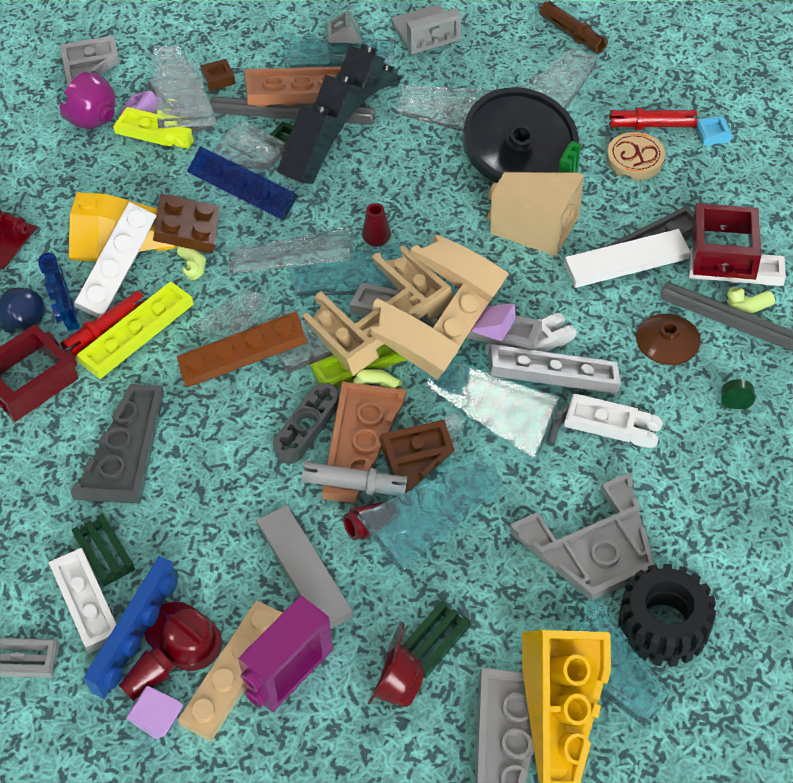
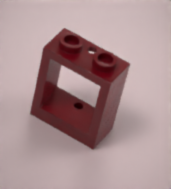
(708, 258)
(45, 385)

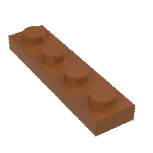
(241, 349)

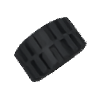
(672, 589)

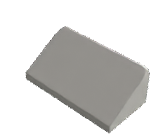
(343, 29)

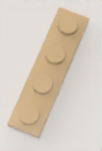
(223, 682)

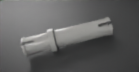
(354, 479)

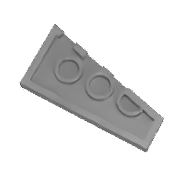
(503, 728)

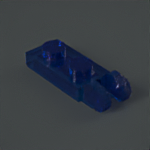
(58, 291)

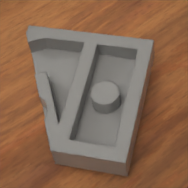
(89, 56)

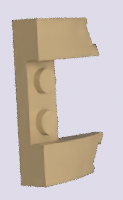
(351, 343)
(436, 346)

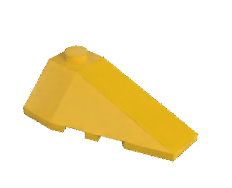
(93, 222)
(562, 692)

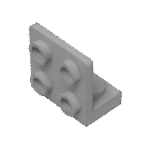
(428, 28)

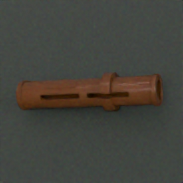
(581, 32)

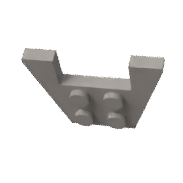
(600, 555)

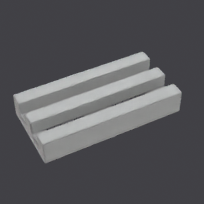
(16, 670)

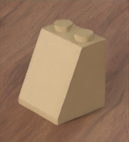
(536, 208)

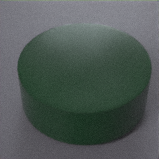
(738, 394)

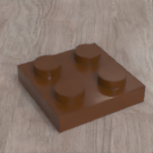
(186, 223)

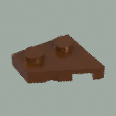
(416, 450)

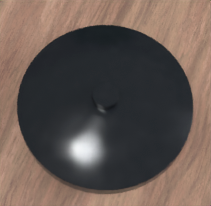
(517, 133)

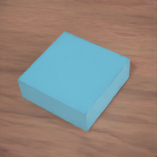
(713, 130)

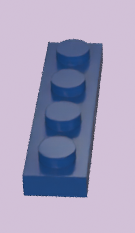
(127, 634)

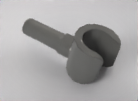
(559, 418)

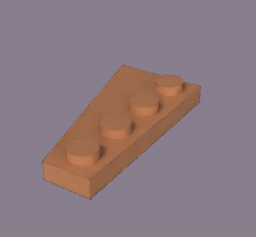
(360, 419)

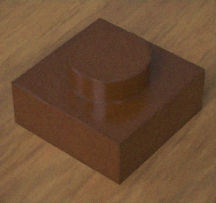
(217, 74)

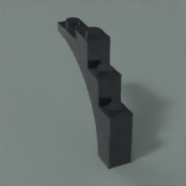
(337, 100)

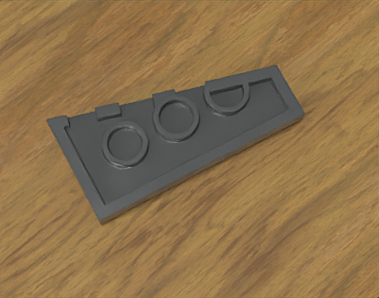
(124, 451)

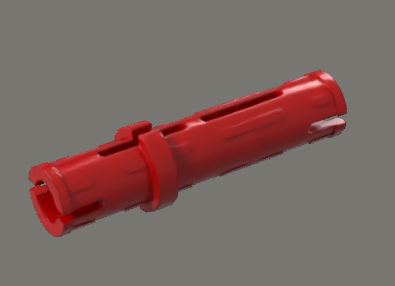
(652, 118)
(93, 330)

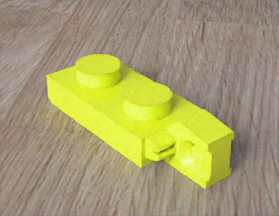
(144, 126)

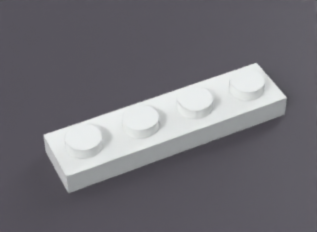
(115, 260)

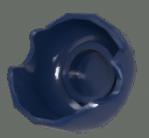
(20, 309)

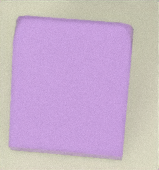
(142, 101)
(495, 321)
(154, 712)

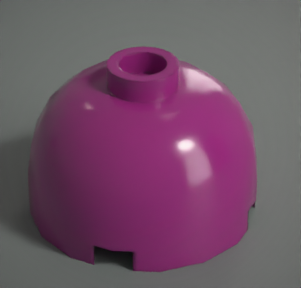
(88, 101)

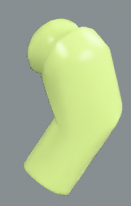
(195, 262)
(749, 304)
(377, 377)

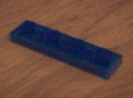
(242, 183)

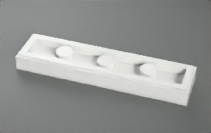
(626, 258)

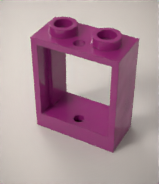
(285, 654)

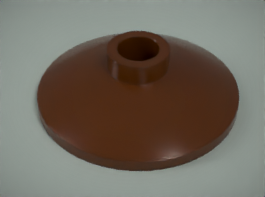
(666, 347)

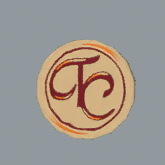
(636, 155)

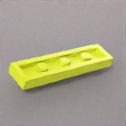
(135, 330)

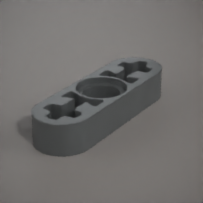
(306, 409)

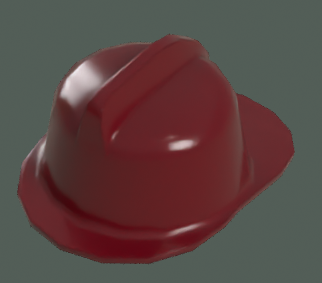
(185, 636)
(400, 674)

